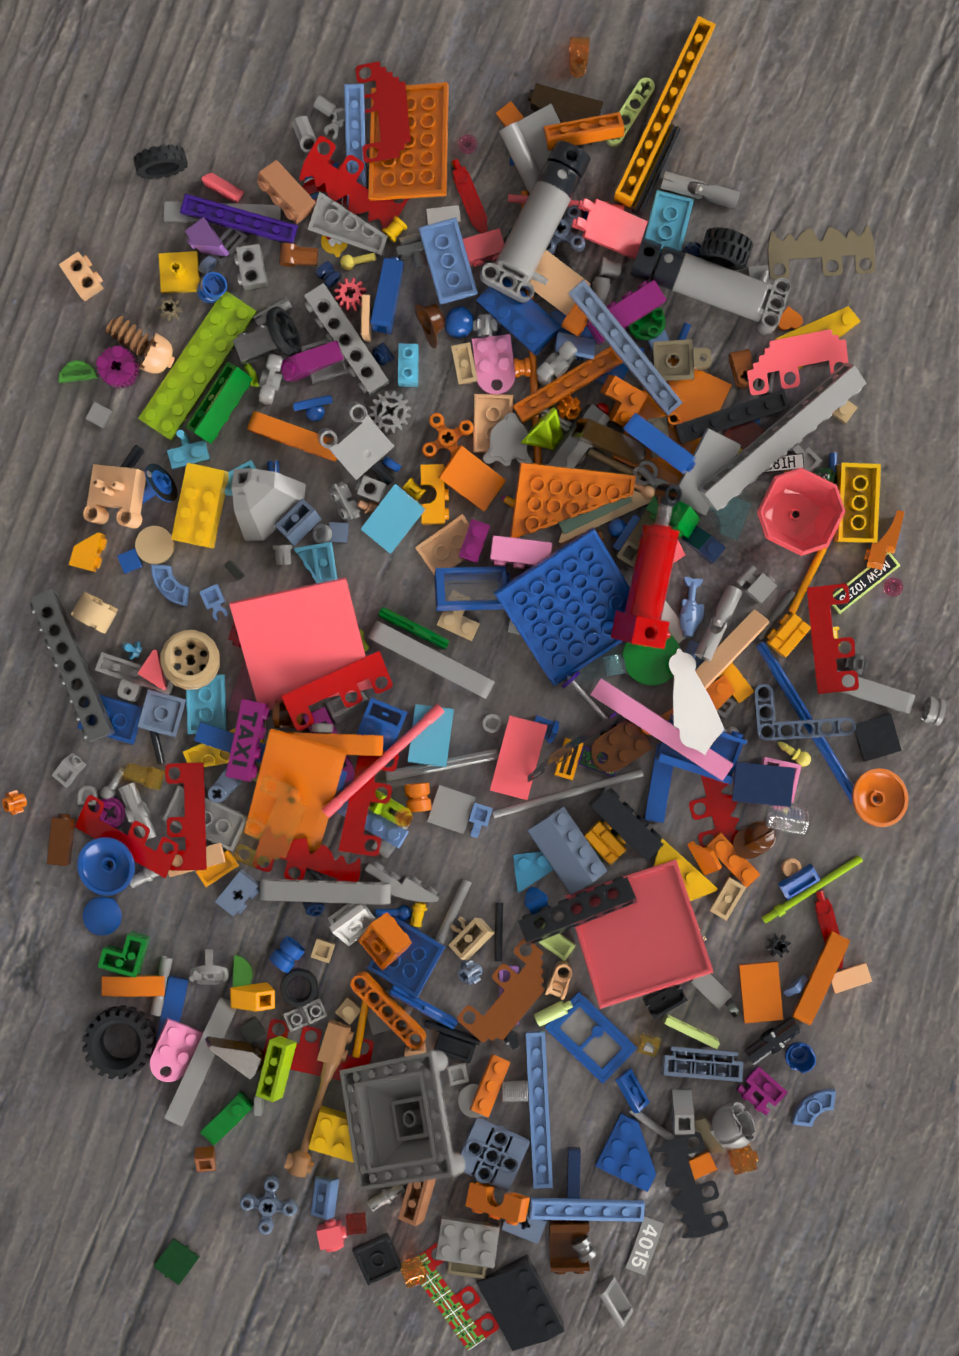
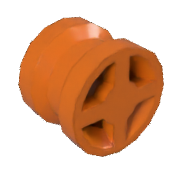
(522, 367)

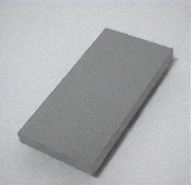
(711, 456)

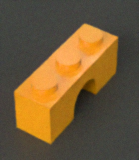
(435, 511)

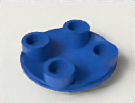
(102, 916)

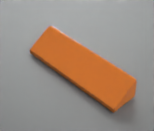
(585, 130)

